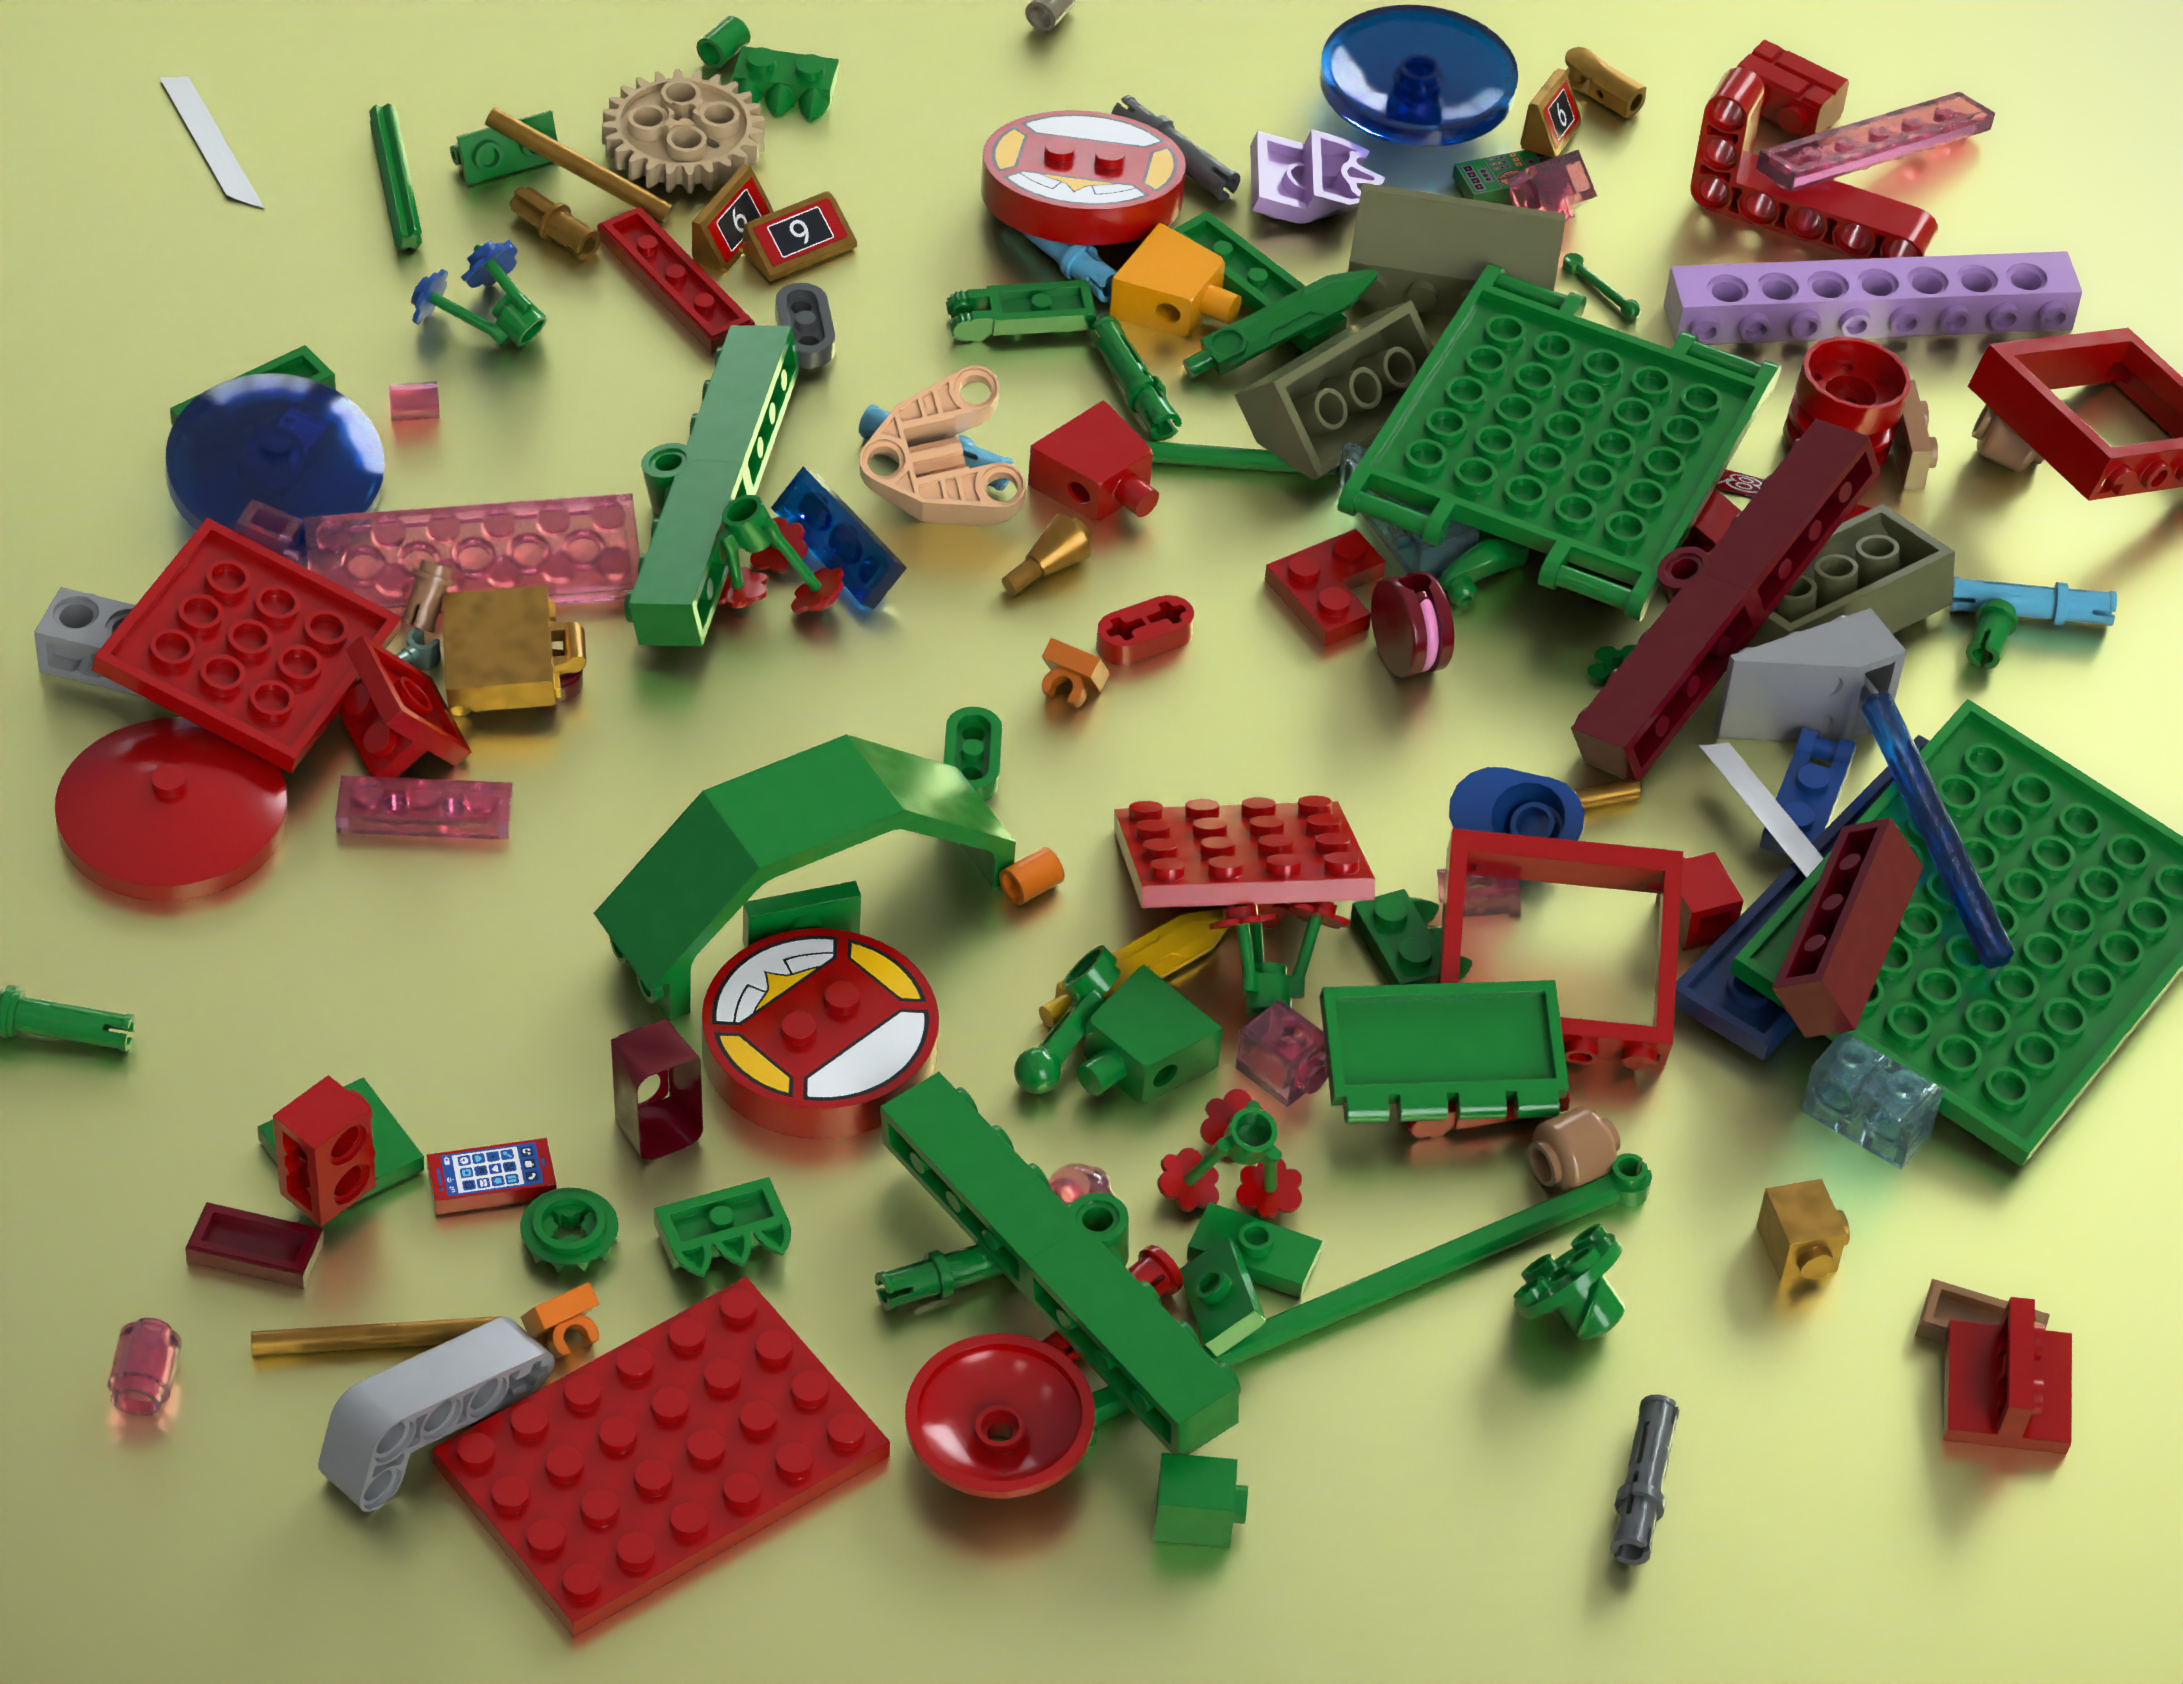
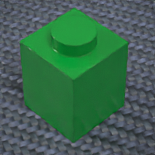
(1198, 1500)

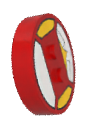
(1082, 177)
(818, 1032)

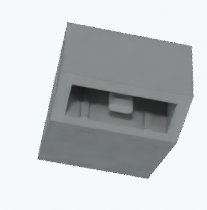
(1810, 681)

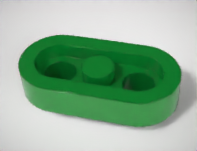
(975, 748)

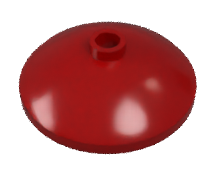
(999, 1389)

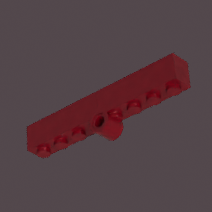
(1723, 599)

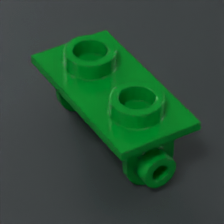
(491, 155)

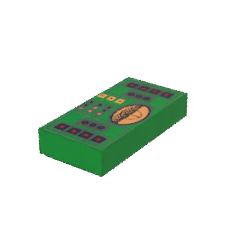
(1487, 177)

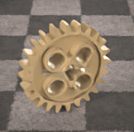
(683, 130)

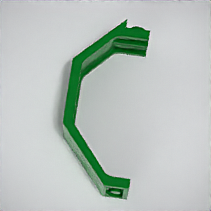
(771, 825)

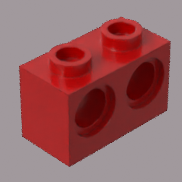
(325, 1150)

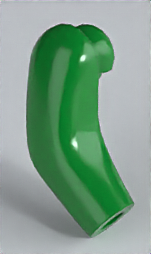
(1478, 562)

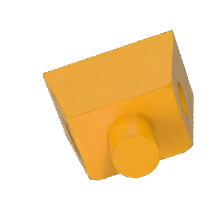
(1172, 285)

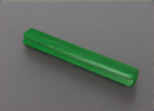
(395, 177)

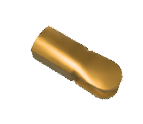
(1603, 82)

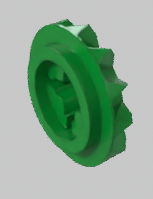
(569, 1209)

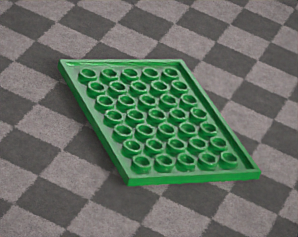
(2084, 899)

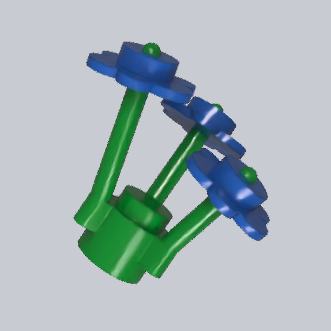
(515, 313)

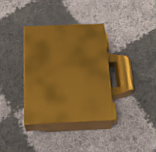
(503, 650)

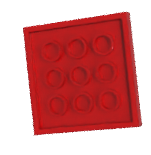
(245, 644)
(1242, 853)

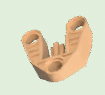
(932, 469)

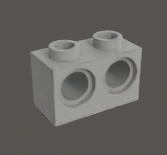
(74, 632)

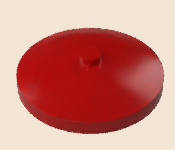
(169, 811)

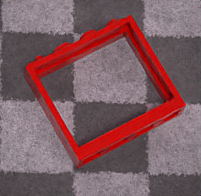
(2018, 383)
(1580, 865)

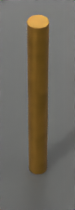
(578, 164)
(362, 1336)

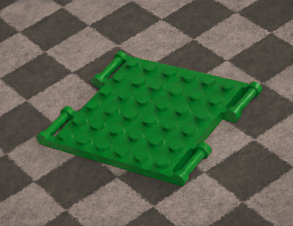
(1561, 438)

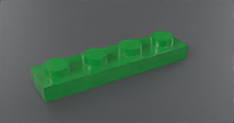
(1254, 274)

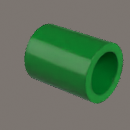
(723, 42)

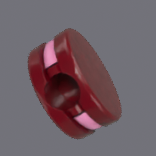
(1412, 624)

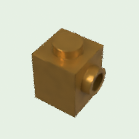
(1802, 1230)

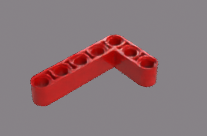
(1819, 214)

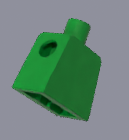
(1147, 1040)

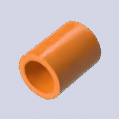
(1031, 876)

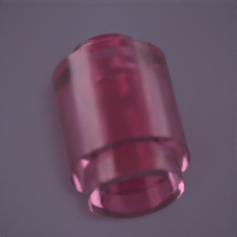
(144, 1366)

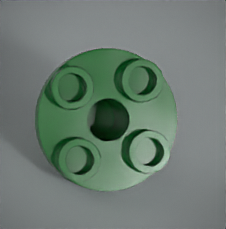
(1575, 1285)

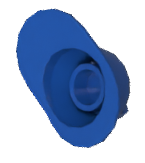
(1516, 804)

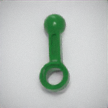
(1039, 1067)

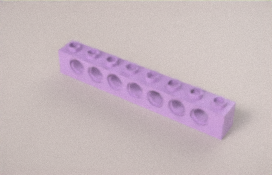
(1873, 297)

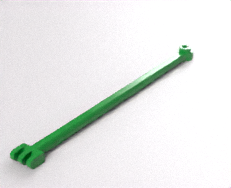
(1623, 1186)

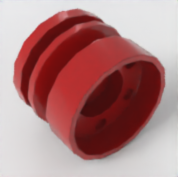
(1851, 387)

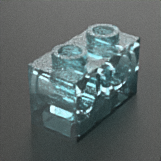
(1872, 1099)

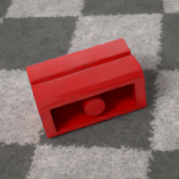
(1796, 91)

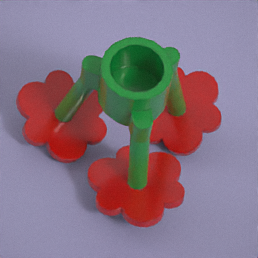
(773, 546)
(1268, 981)
(1246, 1135)

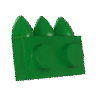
(787, 79)
(1401, 939)
(723, 1225)

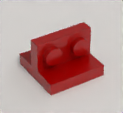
(397, 713)
(2008, 1382)

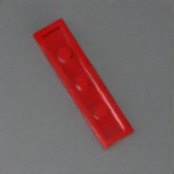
(672, 277)

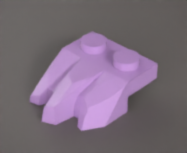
(1309, 178)

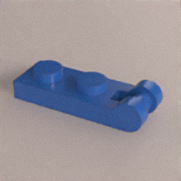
(1809, 789)

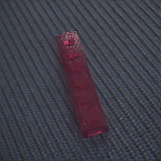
(1874, 141)

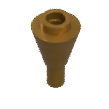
(1060, 546)

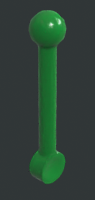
(1574, 264)

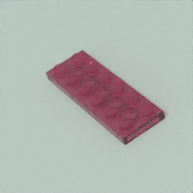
(573, 545)

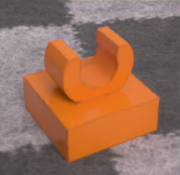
(1075, 667)
(561, 1314)

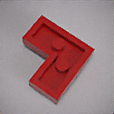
(1320, 582)

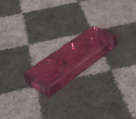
(424, 807)

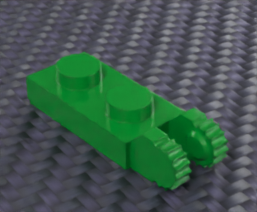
(1021, 309)

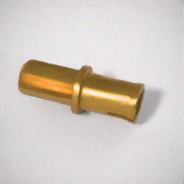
(555, 222)

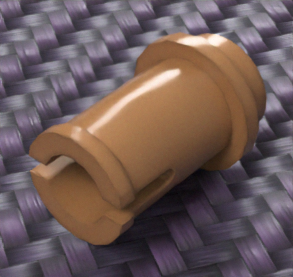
(426, 595)

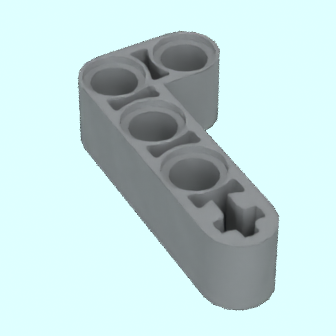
(425, 1400)

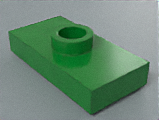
(821, 907)
(1270, 1252)
(1222, 1296)

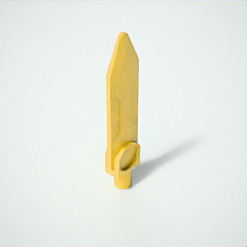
(1160, 950)

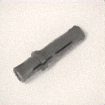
(1199, 164)
(1641, 1497)

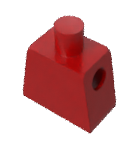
(1094, 465)

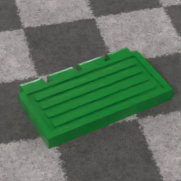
(1444, 1046)

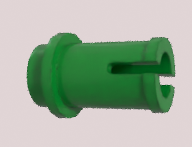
(1994, 624)

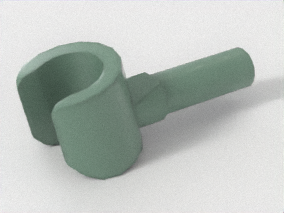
(417, 653)

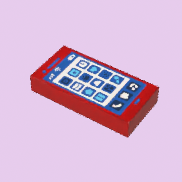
(490, 1175)

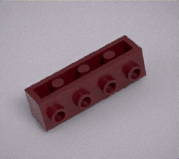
(1847, 928)

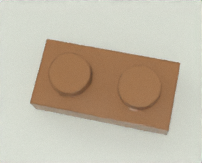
(1911, 445)

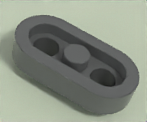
(809, 314)

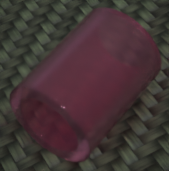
(414, 401)

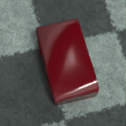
(664, 1123)

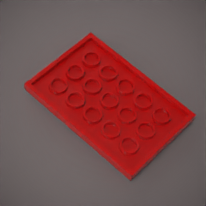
(659, 1455)

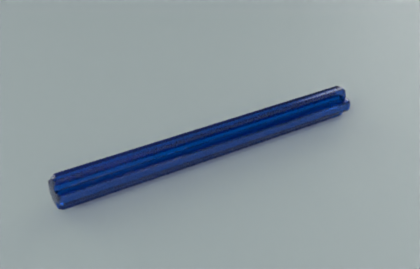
(1938, 830)

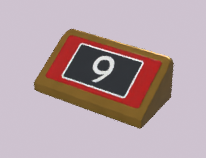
(1551, 117)
(720, 225)
(797, 236)

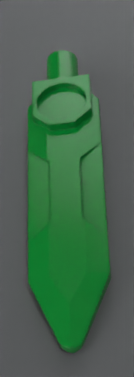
(1279, 322)

